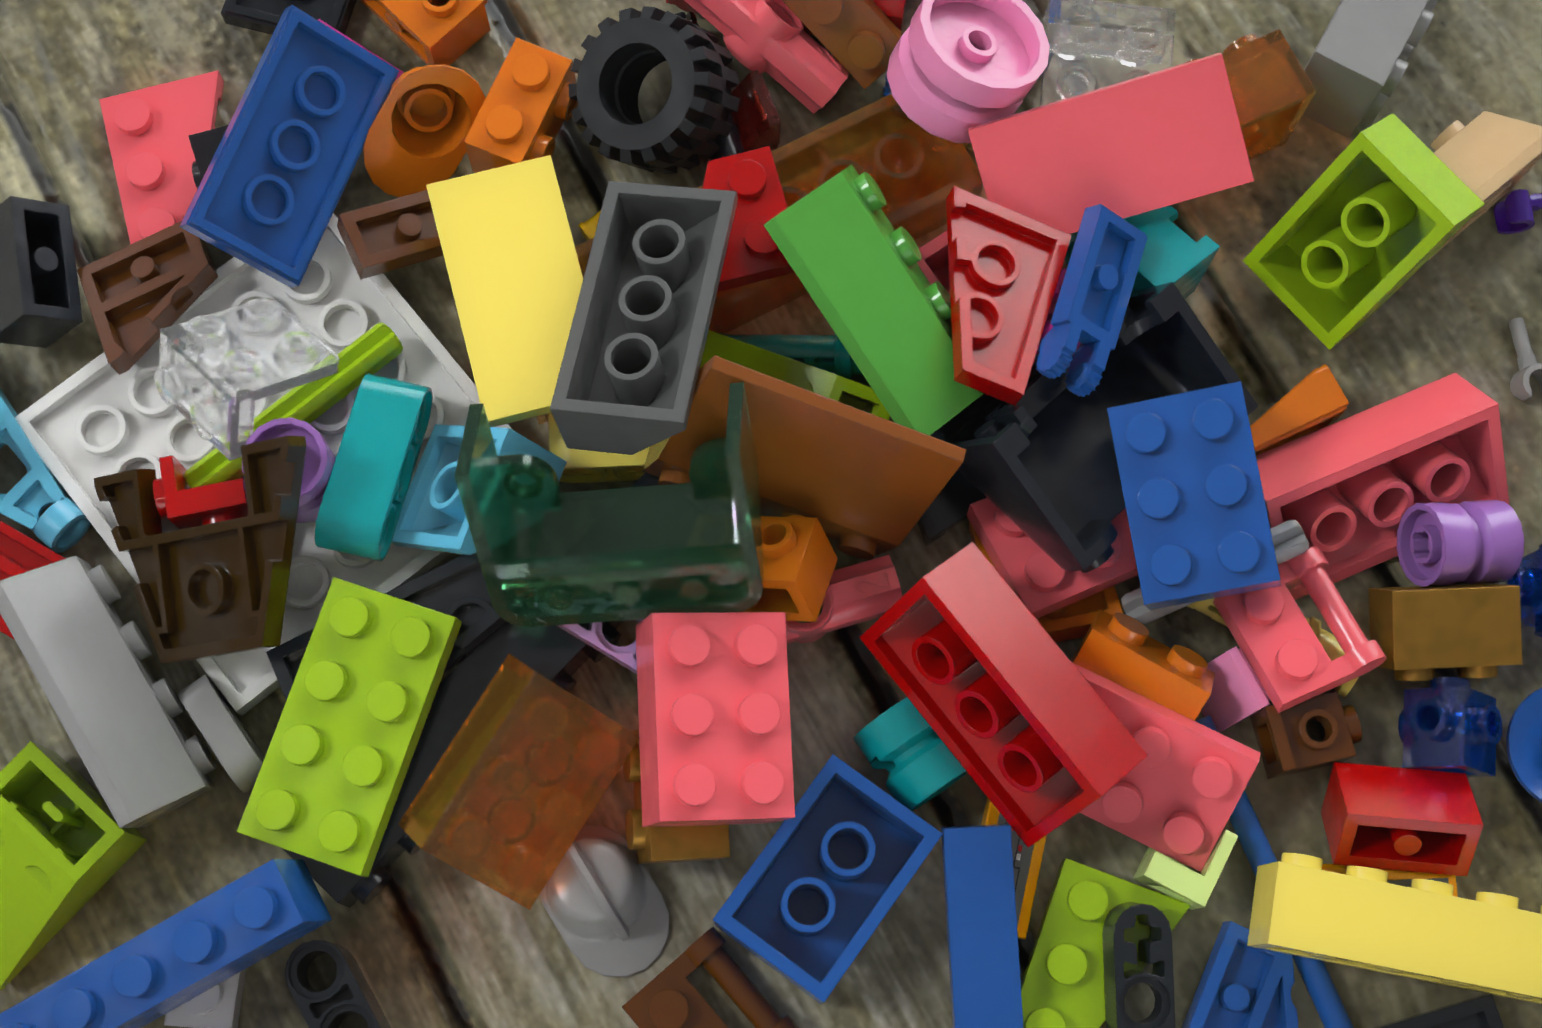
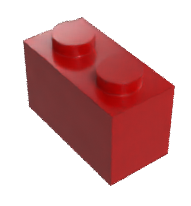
(1401, 819)

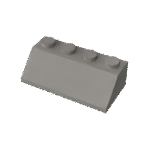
(105, 691)

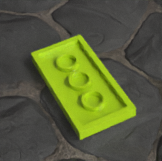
(350, 727)

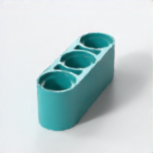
(373, 467)

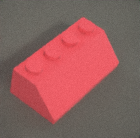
(1366, 470)

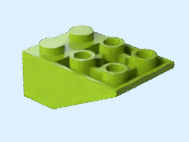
(53, 851)

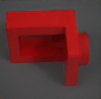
(197, 505)

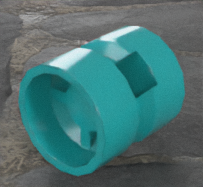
(912, 754)

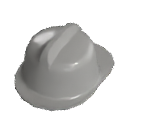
(606, 904)

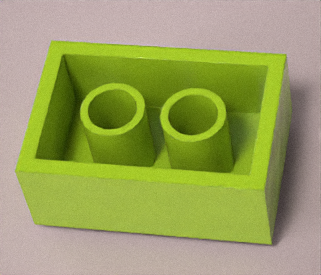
(1362, 230)

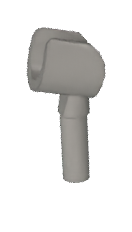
(1526, 361)

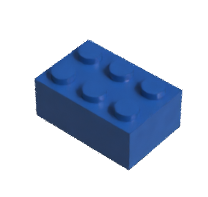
(1193, 496)
(827, 879)

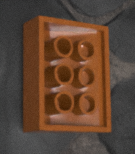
(818, 458)

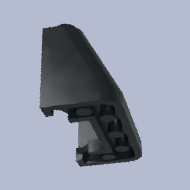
(1054, 452)

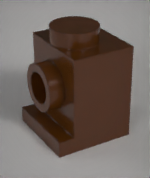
(1290, 750)

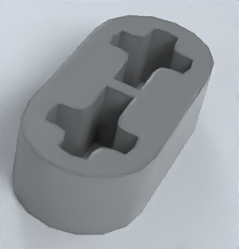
(223, 731)

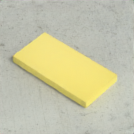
(510, 281)

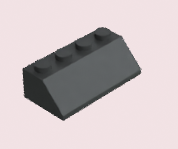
(642, 316)

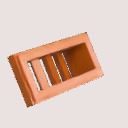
(1304, 409)

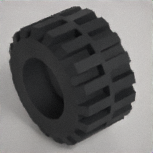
(613, 76)

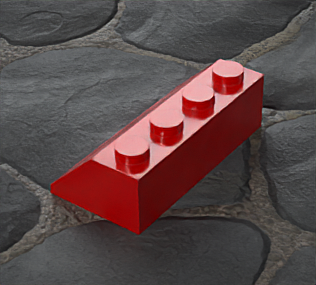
(1002, 695)

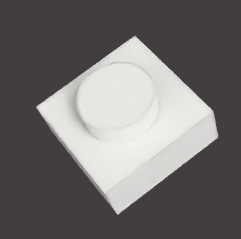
(212, 1009)

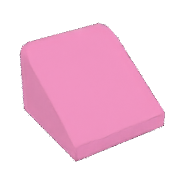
(1235, 690)

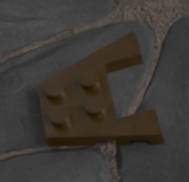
(217, 582)

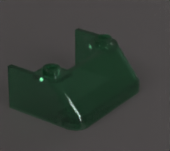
(615, 549)

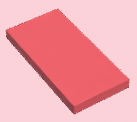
(1117, 147)

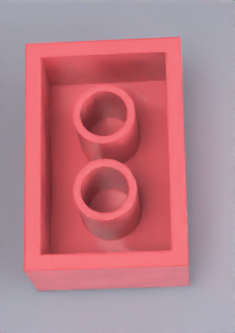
(714, 719)

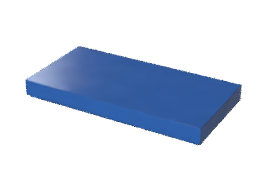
(290, 148)

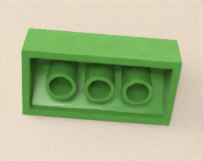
(875, 297)

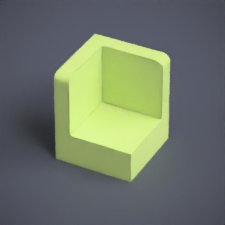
(1182, 881)

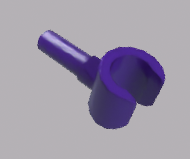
(1516, 211)

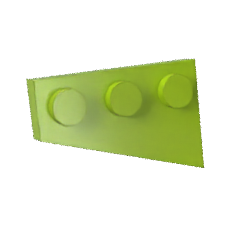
(1066, 962)

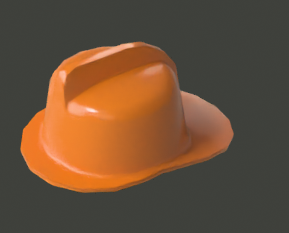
(421, 129)

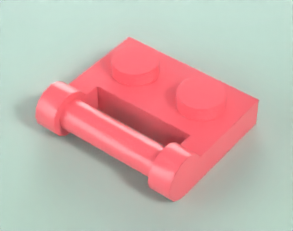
(1282, 643)

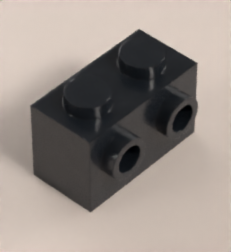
(37, 273)

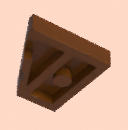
(145, 291)

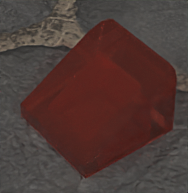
(756, 115)

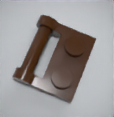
(675, 1003)

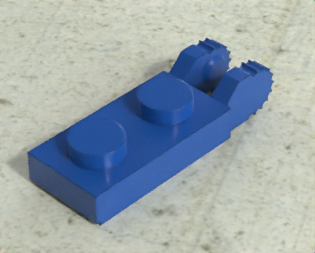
(1092, 299)

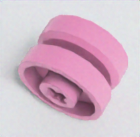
(966, 63)

